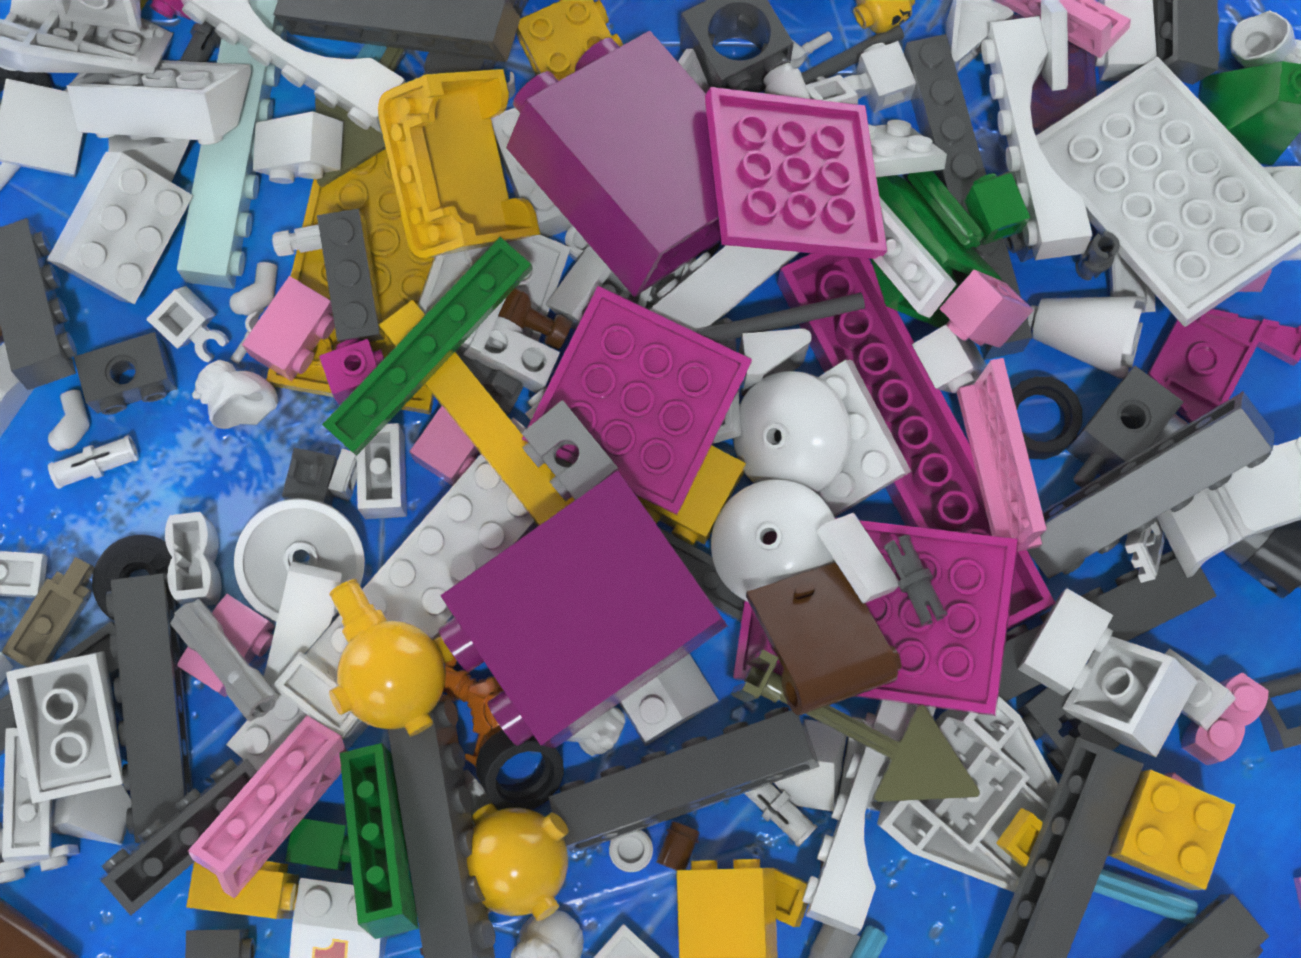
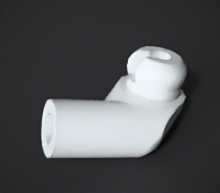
(258, 294)
(72, 425)

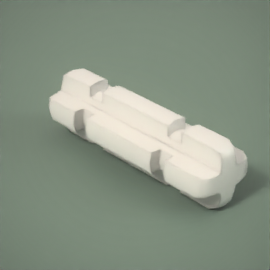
(303, 239)

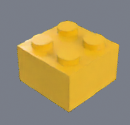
(1172, 830)

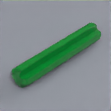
(947, 208)

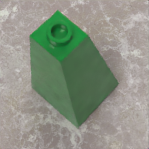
(1257, 106)
(934, 237)

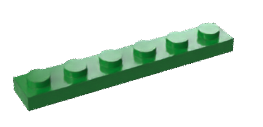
(428, 346)

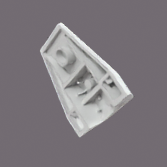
(41, 42)
(965, 830)

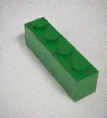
(377, 843)

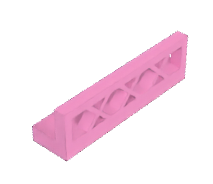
(1087, 22)
(270, 805)

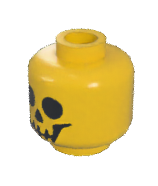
(882, 14)

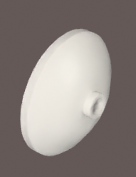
(811, 426)
(764, 507)
(280, 530)

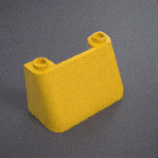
(450, 163)

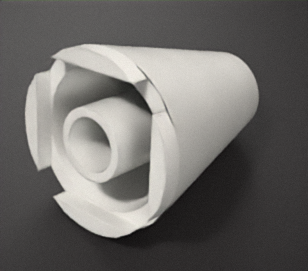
(1091, 329)

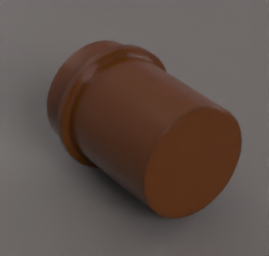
(678, 846)

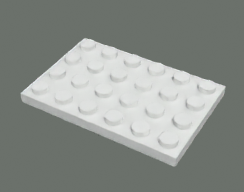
(1174, 190)

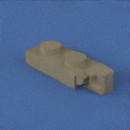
(50, 616)

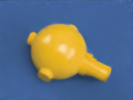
(388, 669)
(518, 860)

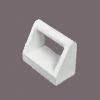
(772, 353)

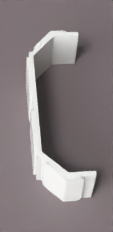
(1242, 507)

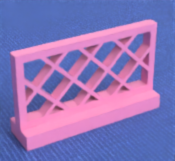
(1001, 457)

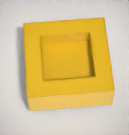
(1020, 836)
(788, 898)

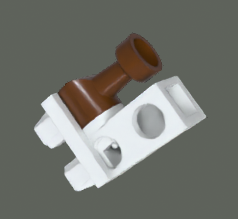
(504, 347)

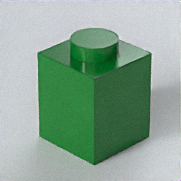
(997, 207)
(319, 845)

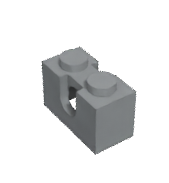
(563, 428)

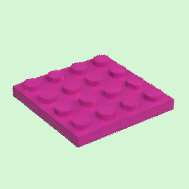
(794, 174)
(645, 394)

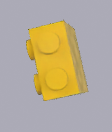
(562, 34)
(705, 499)
(267, 895)
(727, 910)

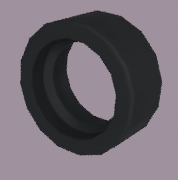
(1066, 400)
(528, 793)

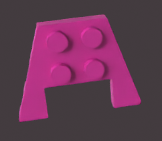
(1211, 353)

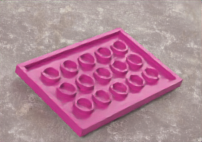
(953, 660)

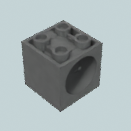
(744, 19)

